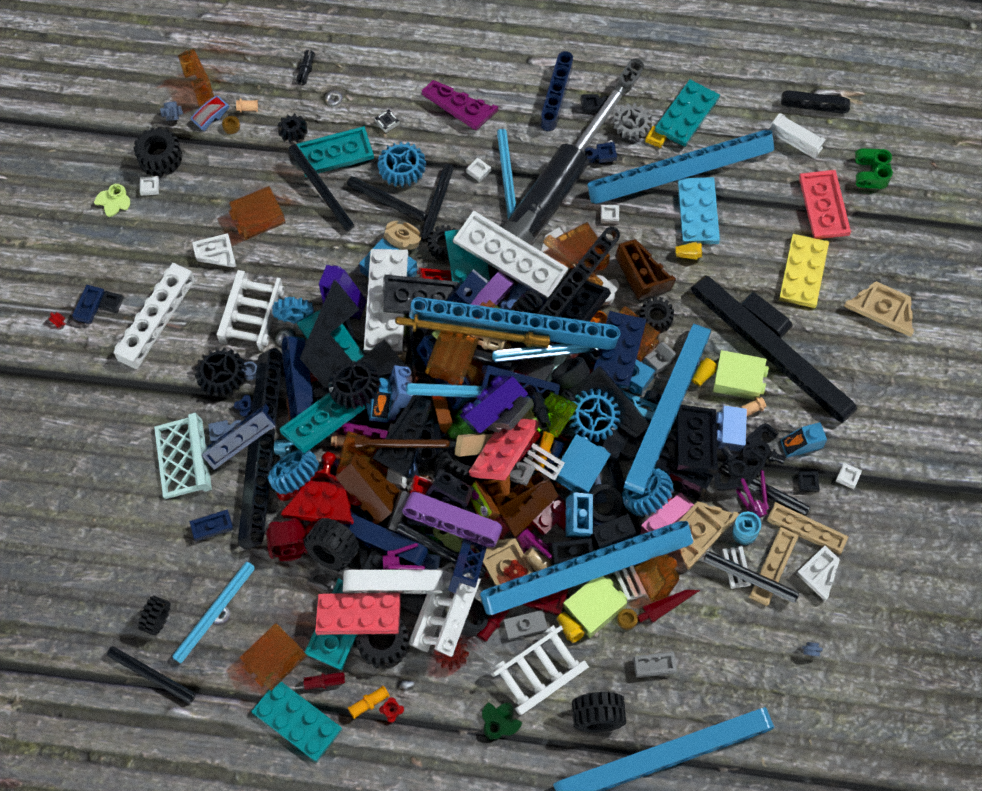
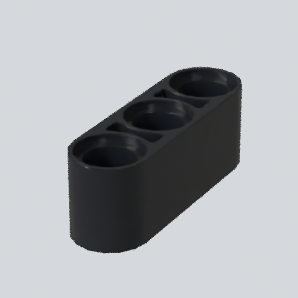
(767, 314)

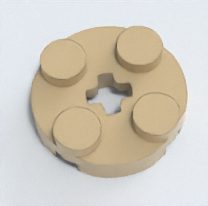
(402, 236)

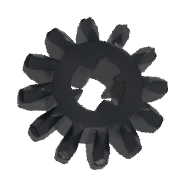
(292, 128)
(528, 302)

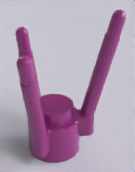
(755, 506)
(529, 540)
(391, 562)

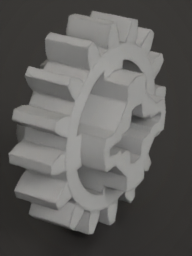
(634, 123)

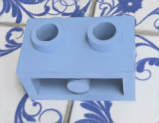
(731, 428)

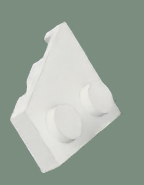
(215, 250)

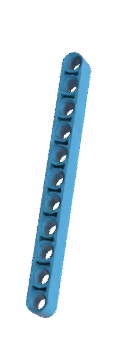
(680, 166)
(523, 320)
(667, 409)
(586, 567)
(669, 753)

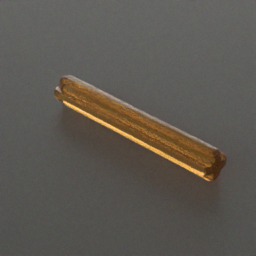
(567, 257)

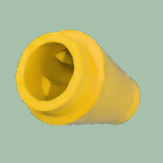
(689, 251)
(704, 371)
(572, 630)

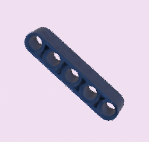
(557, 91)
(296, 375)
(385, 540)

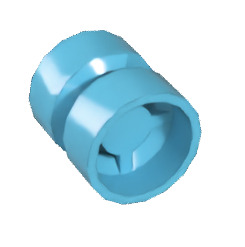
(746, 528)

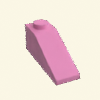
(668, 515)

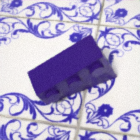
(340, 275)
(492, 402)

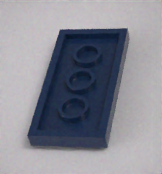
(621, 360)

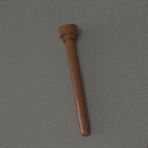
(363, 443)

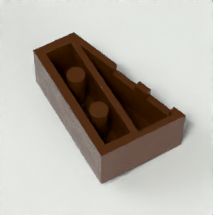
(642, 271)
(369, 487)
(525, 502)

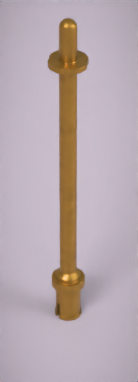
(528, 339)

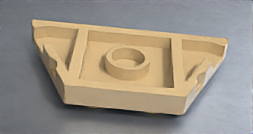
(884, 306)
(706, 527)
(500, 557)

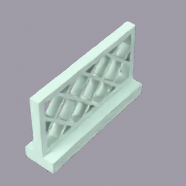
(200, 465)

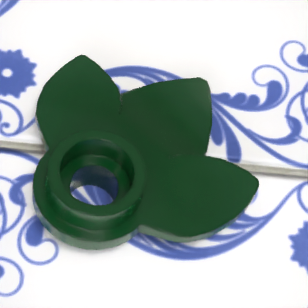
(501, 718)

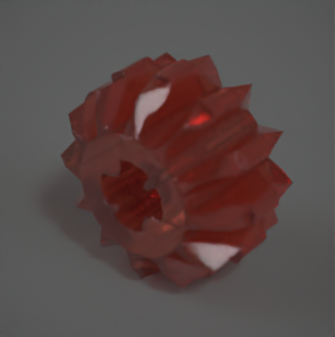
(460, 653)

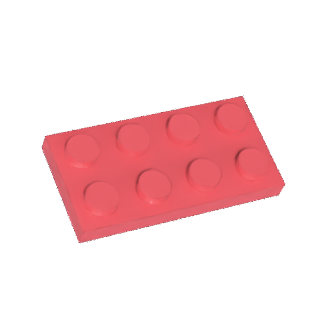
(824, 204)
(503, 451)
(358, 613)

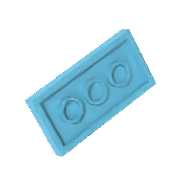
(698, 210)

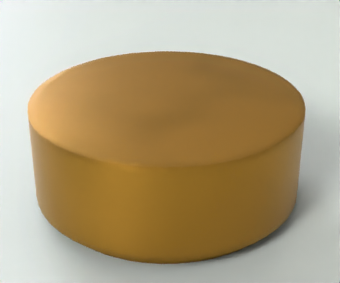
(231, 124)
(627, 619)

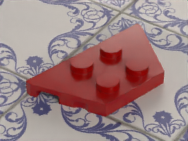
(320, 501)

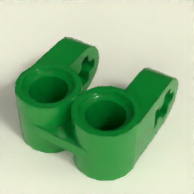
(874, 157)

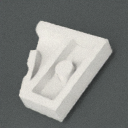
(820, 572)

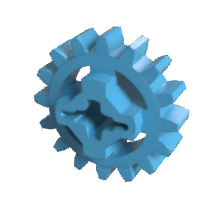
(292, 309)

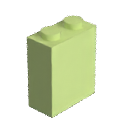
(740, 375)
(595, 604)

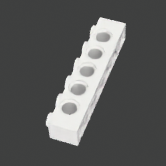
(174, 295)

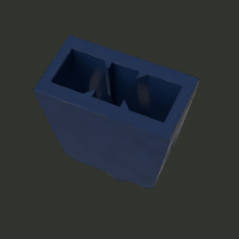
(468, 288)

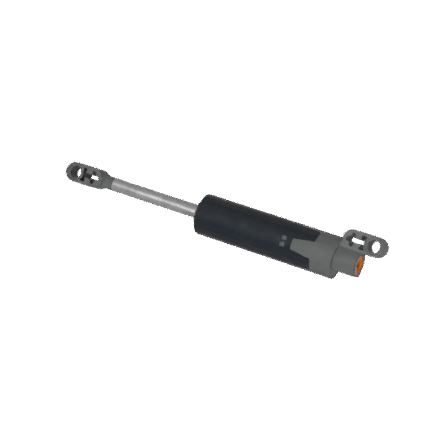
(564, 169)

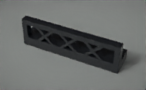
(688, 479)

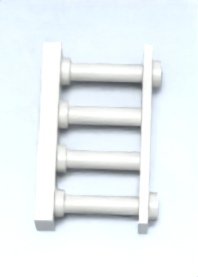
(236, 299)
(431, 617)
(558, 679)

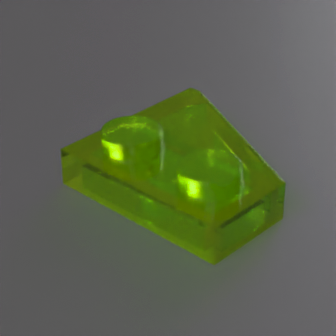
(559, 412)

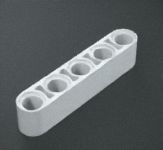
(393, 581)

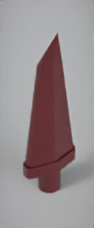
(661, 607)

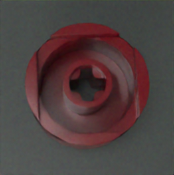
(286, 539)

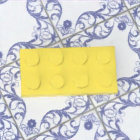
(804, 271)

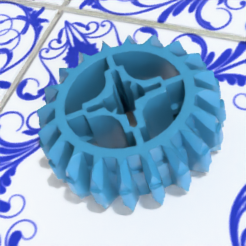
(403, 170)
(610, 418)
(293, 471)
(654, 497)

